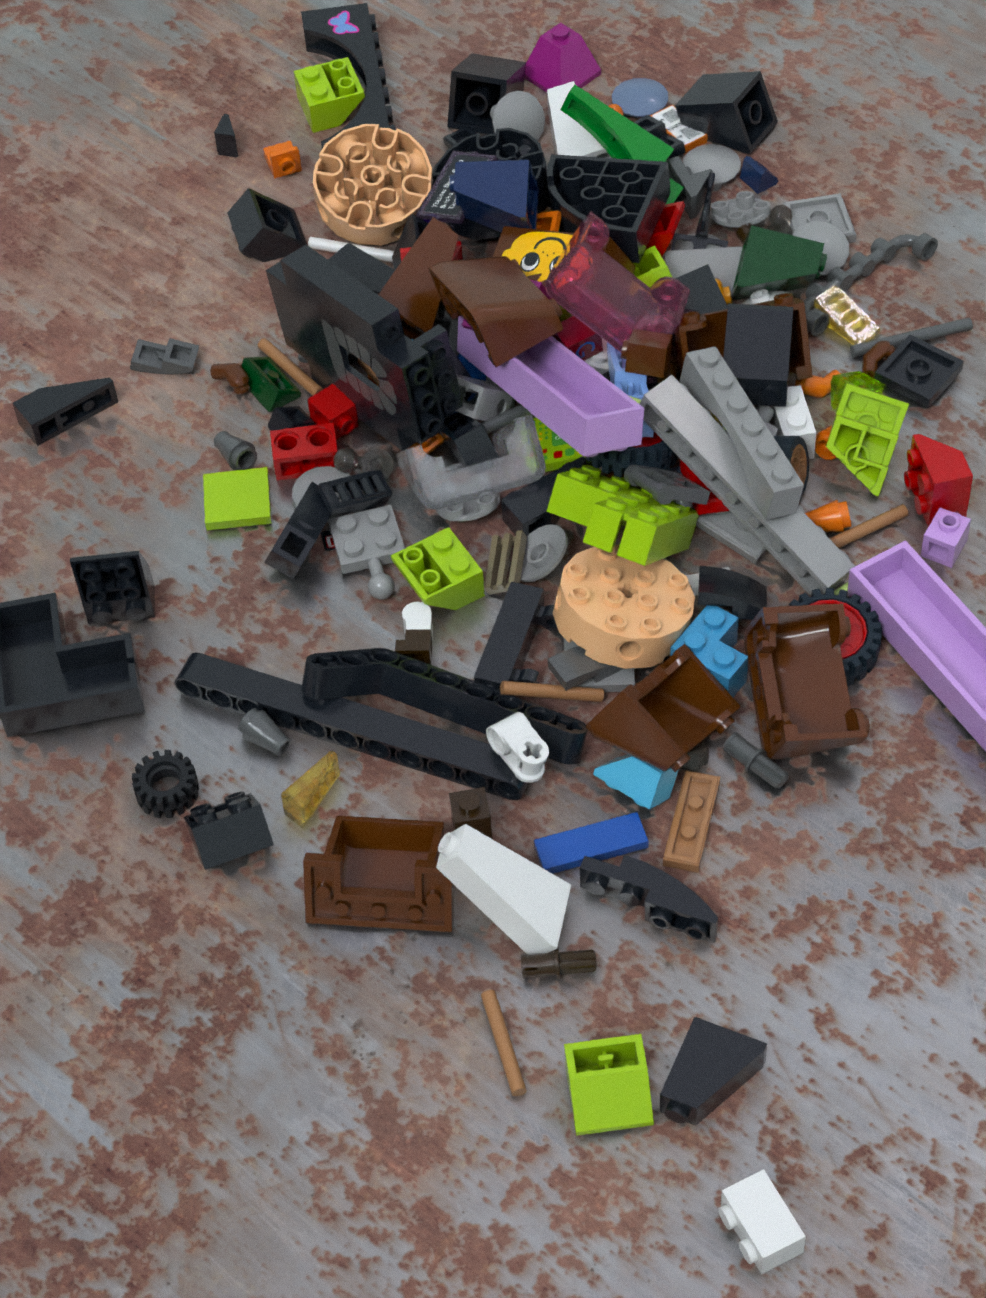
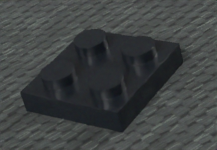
(919, 370)

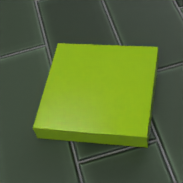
(237, 498)

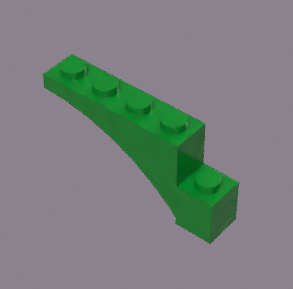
(617, 133)

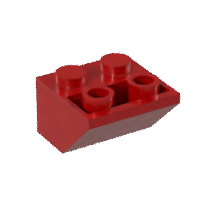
(937, 477)

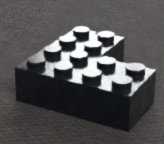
(58, 683)

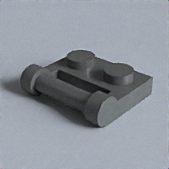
(666, 485)

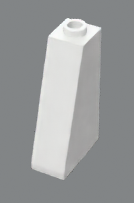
(567, 134)
(506, 887)

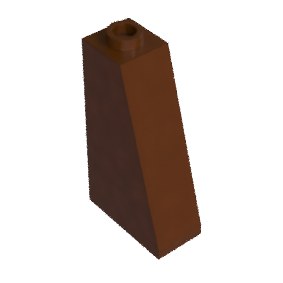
(411, 283)

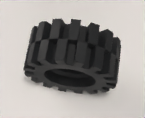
(171, 799)

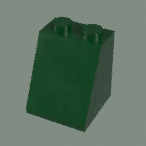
(776, 262)

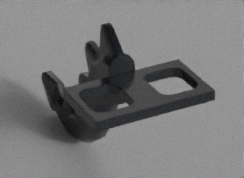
(700, 239)

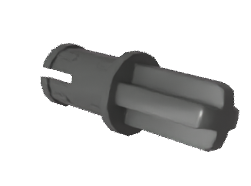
(755, 760)

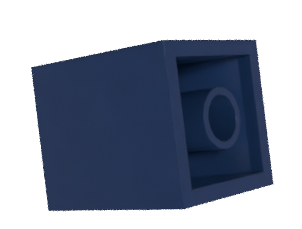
(497, 193)

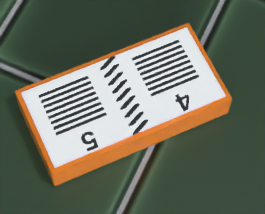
(690, 137)

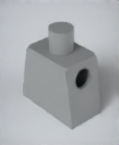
(488, 400)

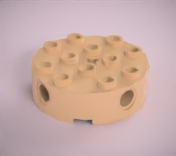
(371, 183)
(621, 608)

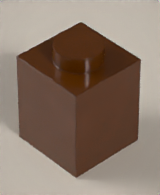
(647, 353)

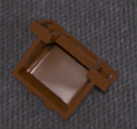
(379, 876)

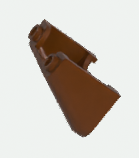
(497, 304)
(709, 330)
(801, 680)
(666, 712)

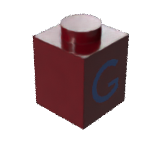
(579, 338)

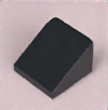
(225, 138)
(289, 418)

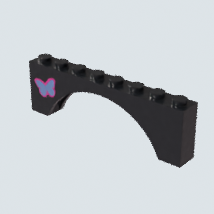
(348, 33)

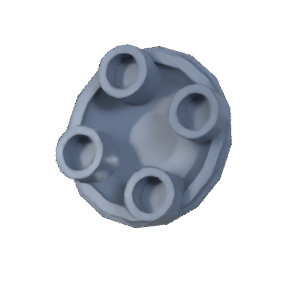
(640, 97)

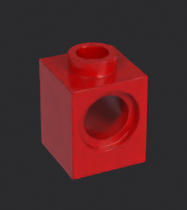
(333, 407)

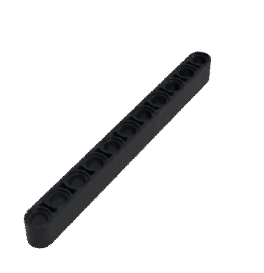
(350, 725)

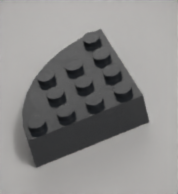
(619, 191)

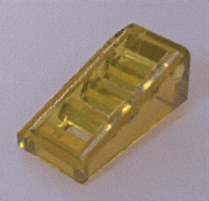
(836, 301)
(309, 790)

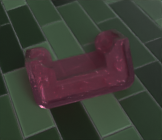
(609, 295)

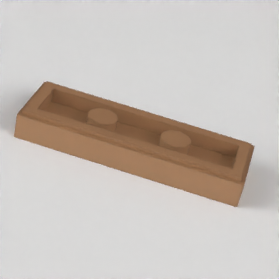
(691, 821)

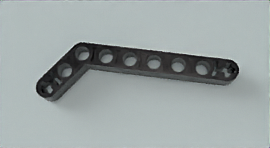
(438, 693)

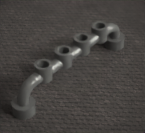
(860, 264)

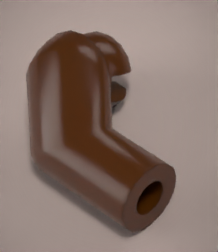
(872, 357)
(234, 374)

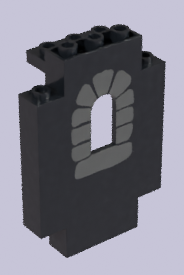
(332, 312)

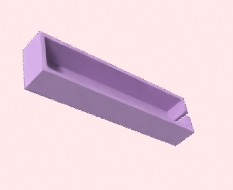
(563, 394)
(928, 630)

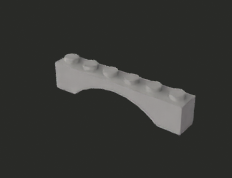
(768, 471)

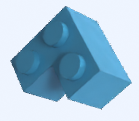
(712, 642)

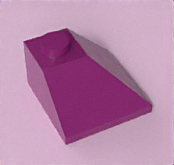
(560, 59)

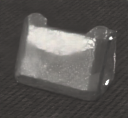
(441, 486)

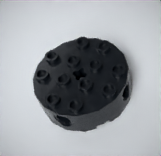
(506, 145)

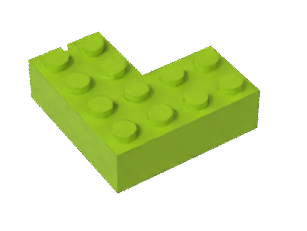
(607, 503)

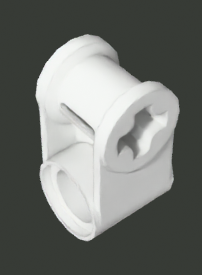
(519, 747)

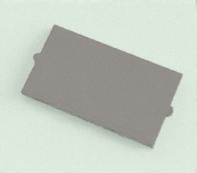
(721, 261)

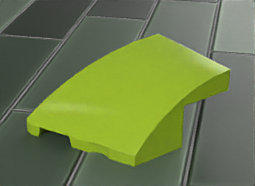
(866, 433)

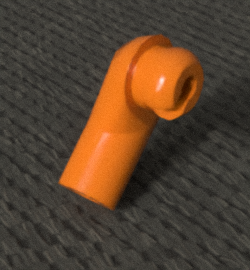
(817, 386)

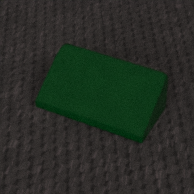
(269, 383)

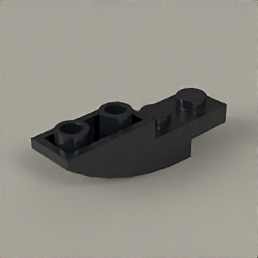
(665, 898)

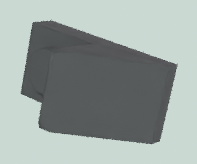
(694, 185)

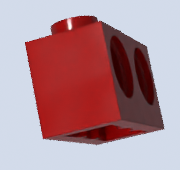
(302, 449)

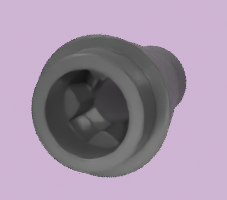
(236, 451)
(263, 731)

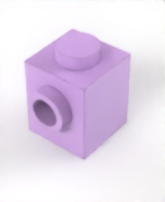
(945, 537)

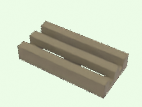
(500, 564)

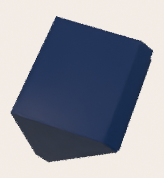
(757, 175)

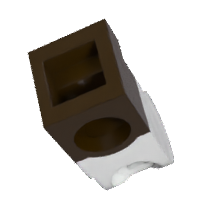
(418, 632)

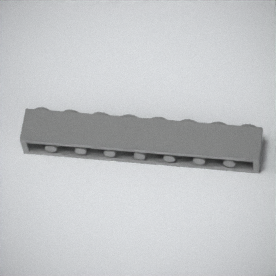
(714, 459)

